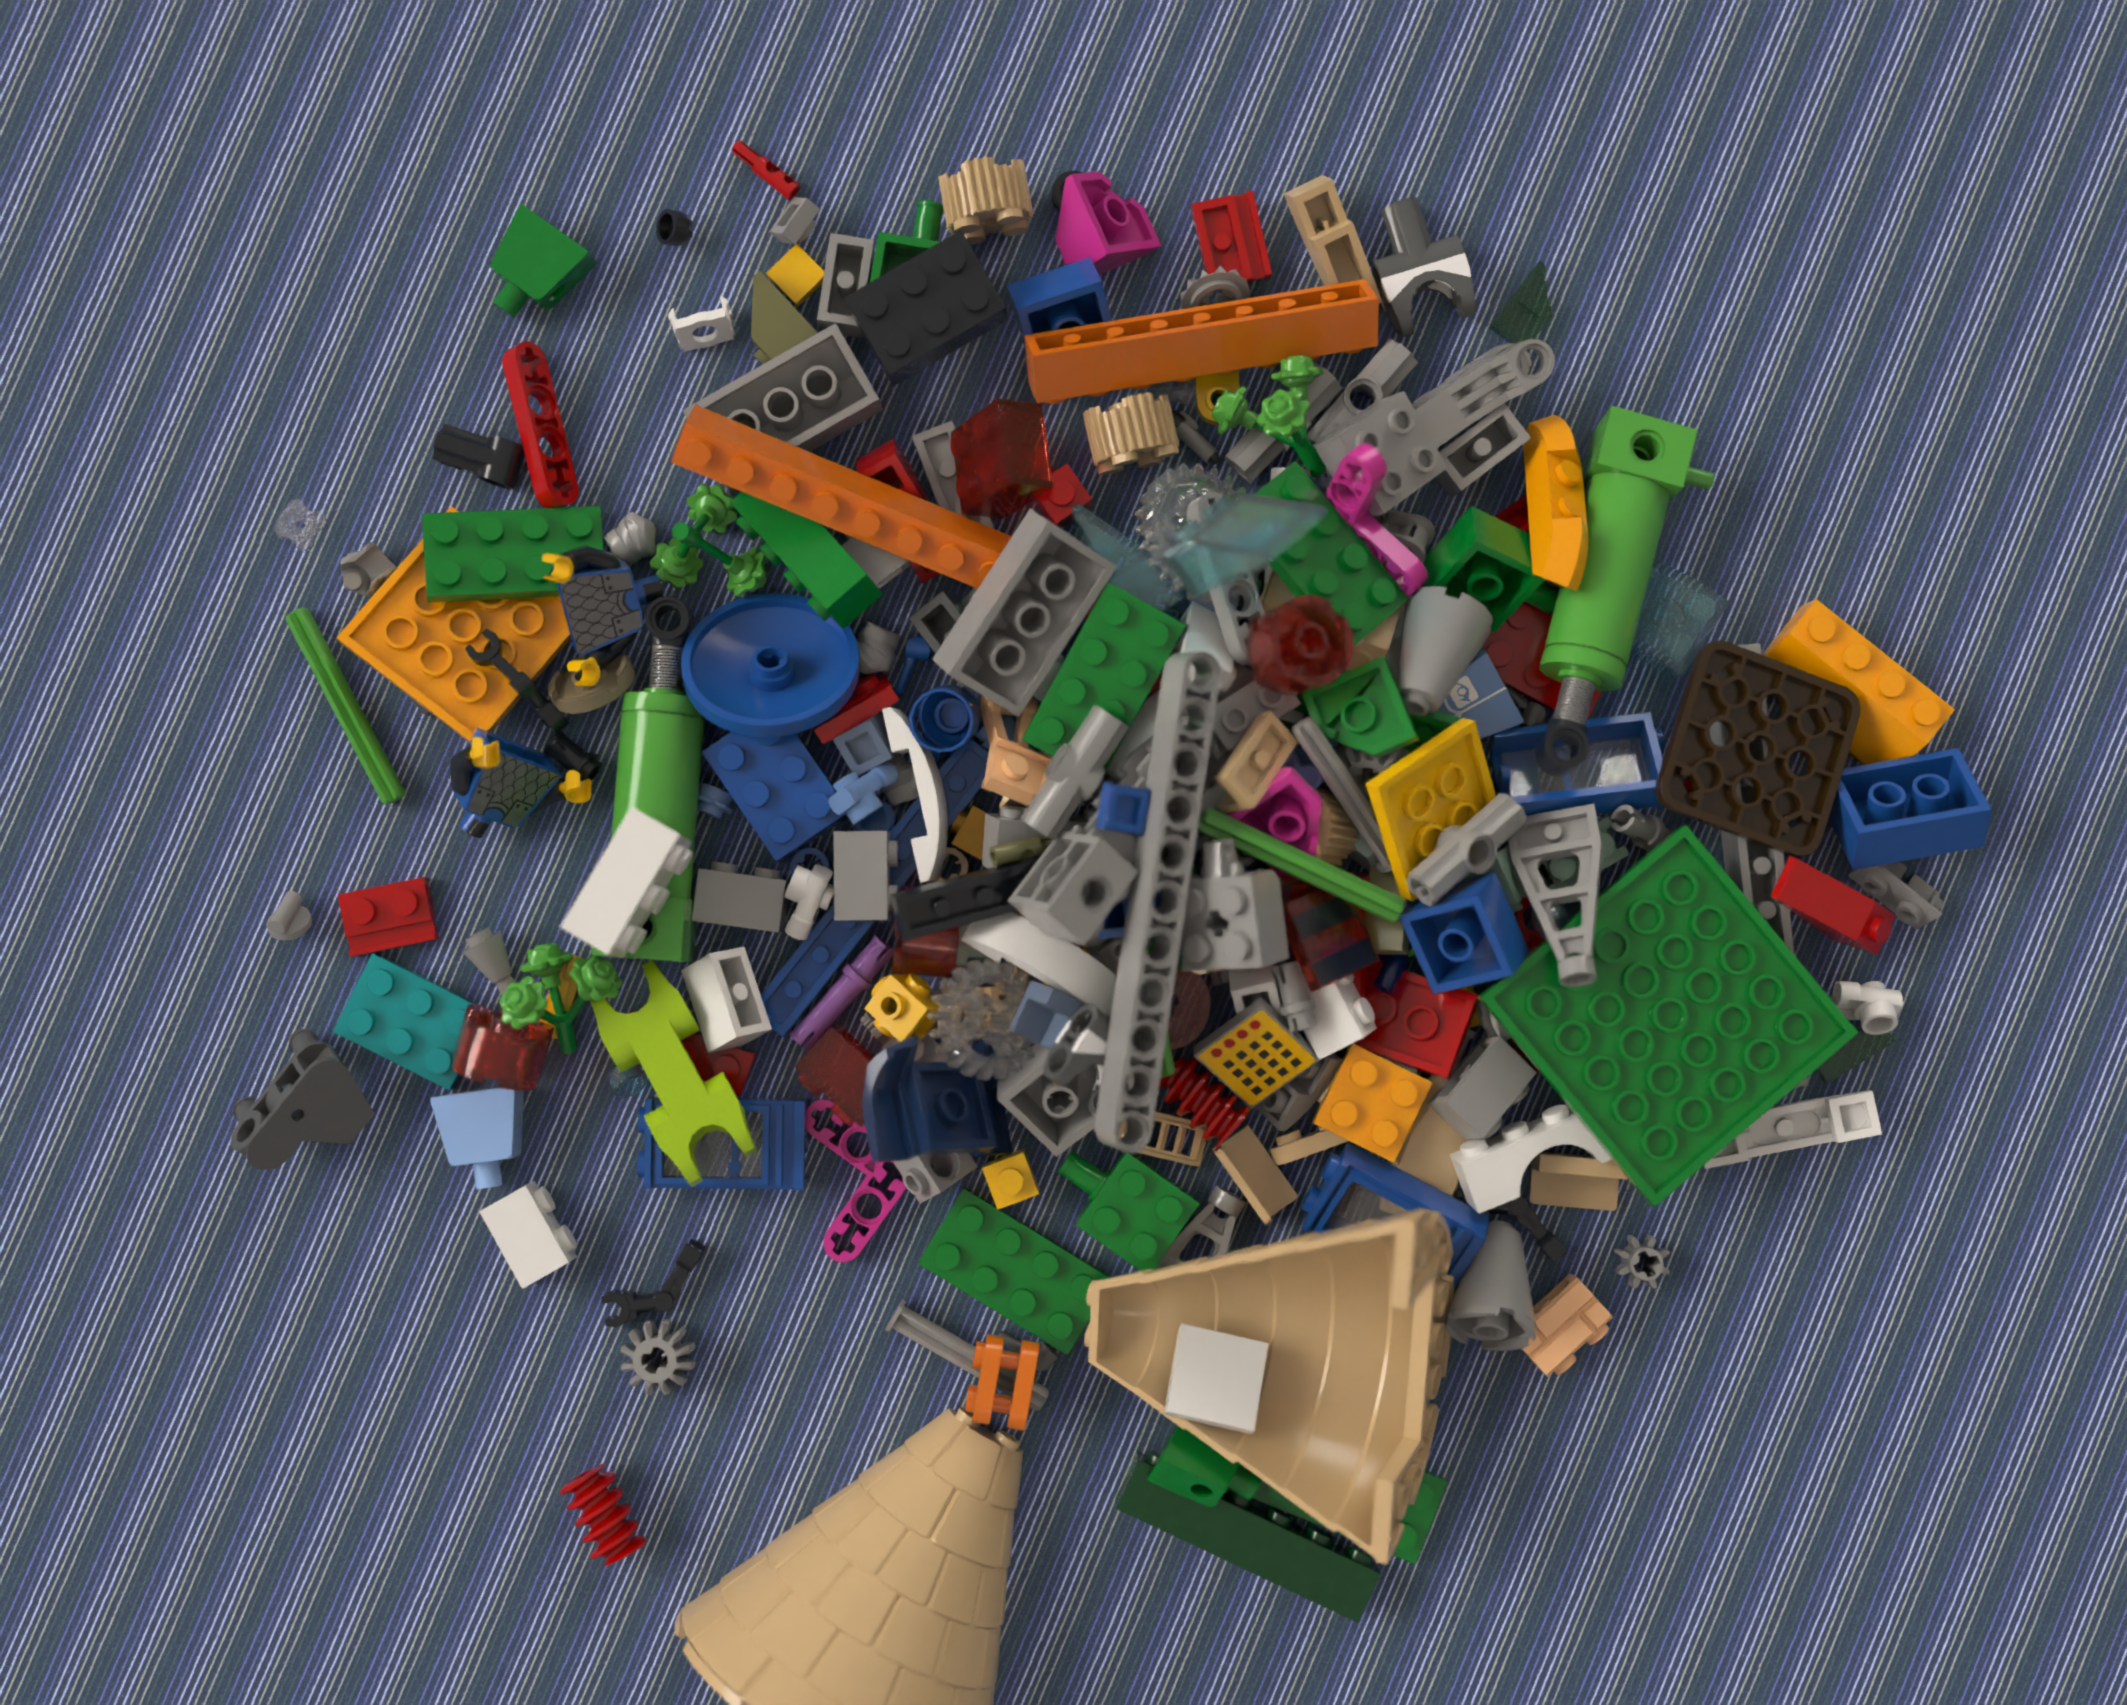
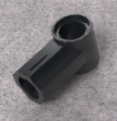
(491, 458)

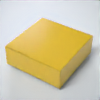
(796, 275)

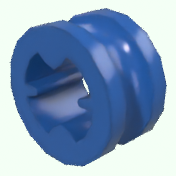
(801, 858)

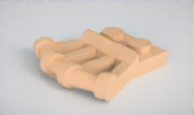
(1012, 766)

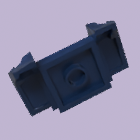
(930, 1107)

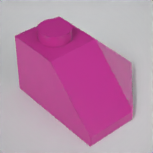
(1101, 224)
(1286, 812)

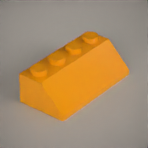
(1896, 708)

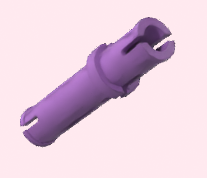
(842, 993)

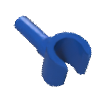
(916, 649)

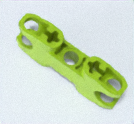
(689, 1104)

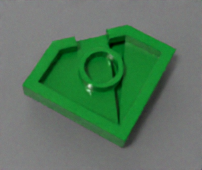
(1363, 710)

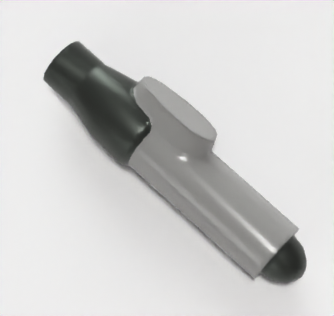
(1187, 432)

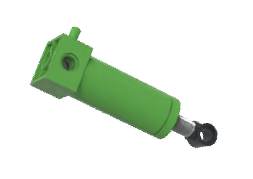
(1628, 479)
(662, 773)

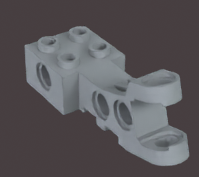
(1411, 433)
(1091, 866)

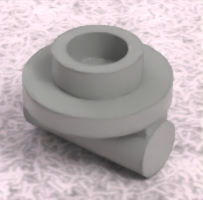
(290, 918)

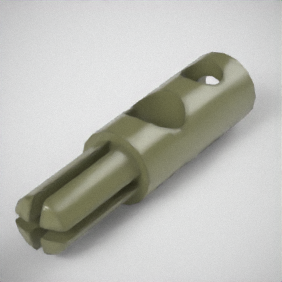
(1019, 850)

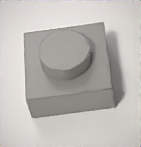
(795, 221)

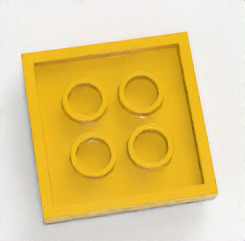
(1427, 792)

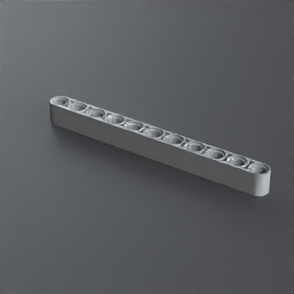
(1167, 921)

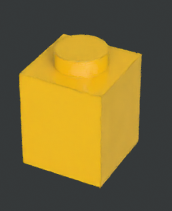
(1010, 1179)

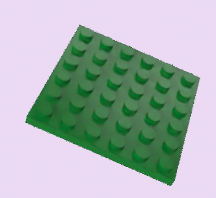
(1684, 1029)

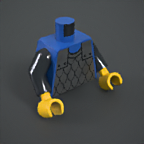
(599, 605)
(508, 782)

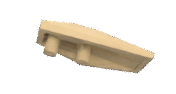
(1429, 1145)

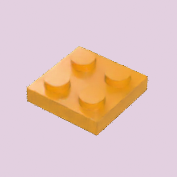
(1372, 1102)

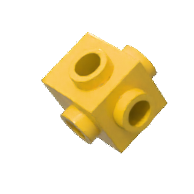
(902, 1006)

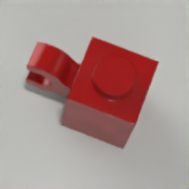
(1065, 494)

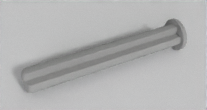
(1343, 787)
(954, 1350)

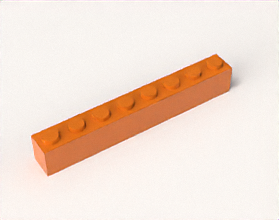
(1201, 341)
(837, 497)

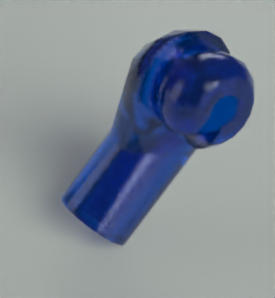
(1391, 971)

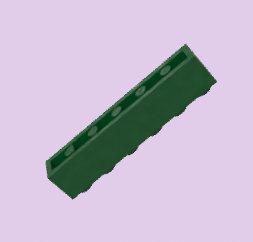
(1255, 1541)

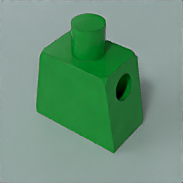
(537, 263)
(1200, 1472)

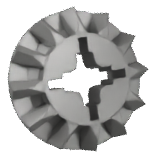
(1230, 283)

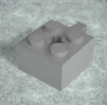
(1232, 914)
(1049, 1111)

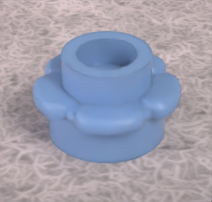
(714, 801)

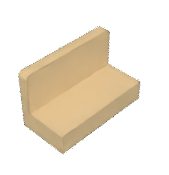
(1254, 763)
(1255, 1173)
(1574, 1181)

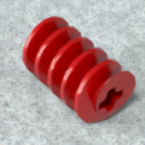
(1203, 1100)
(603, 1515)

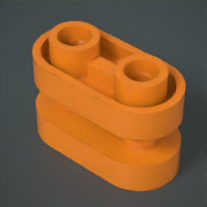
(982, 1398)

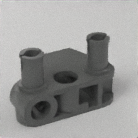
(317, 1108)

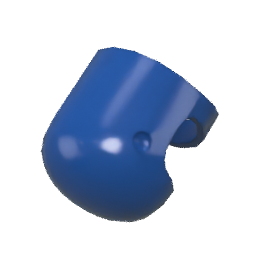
(947, 717)

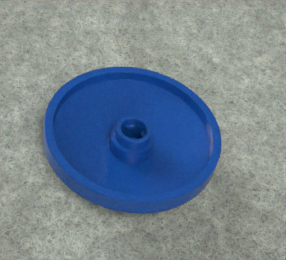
(769, 666)

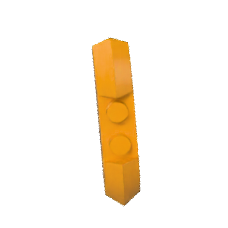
(1555, 503)

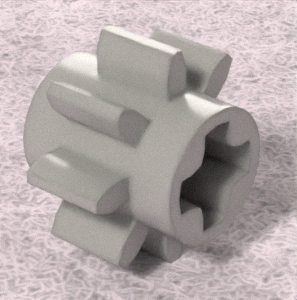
(1653, 1266)

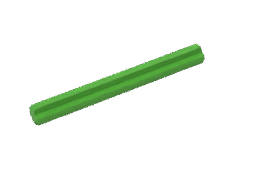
(345, 706)
(1301, 865)

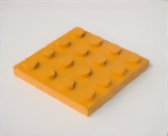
(424, 645)

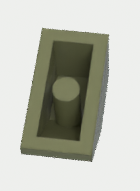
(775, 321)

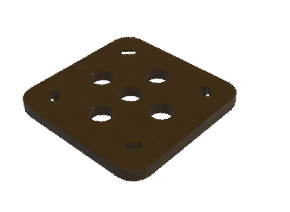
(1718, 769)

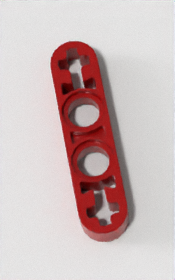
(533, 426)

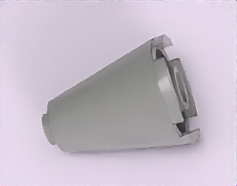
(1438, 645)
(1494, 1295)

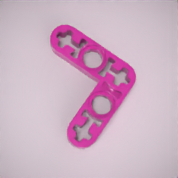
(1388, 550)
(865, 1165)

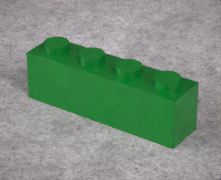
(813, 559)

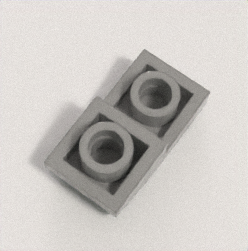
(1298, 1096)

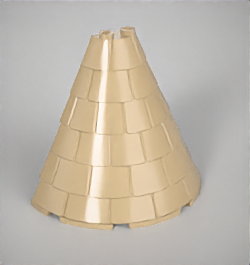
(1347, 1362)
(878, 1590)

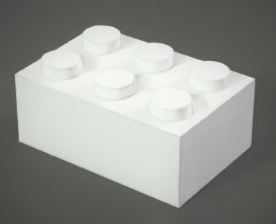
(628, 885)

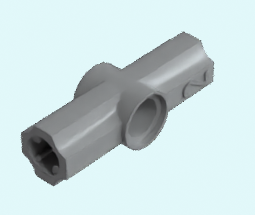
(1376, 380)
(1257, 450)
(1074, 772)
(1466, 849)

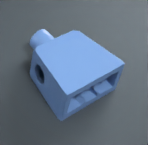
(481, 1130)

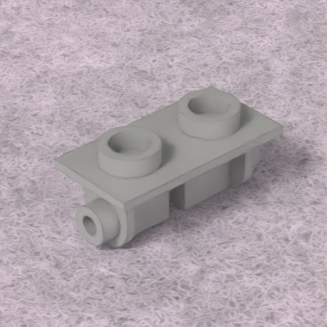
(1911, 901)

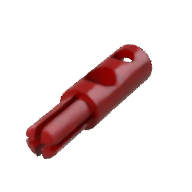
(767, 170)

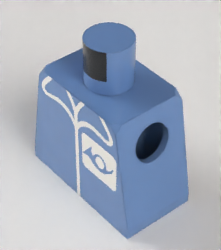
(1482, 698)

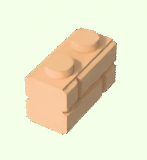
(1564, 1323)

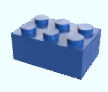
(776, 789)
(1909, 809)

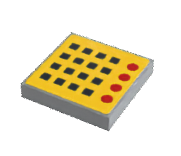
(1255, 1053)

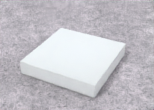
(1216, 1378)

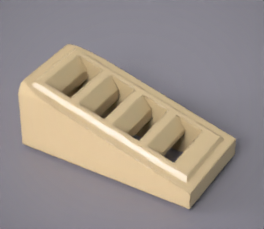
(1173, 1155)

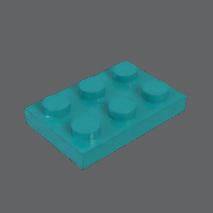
(405, 1019)

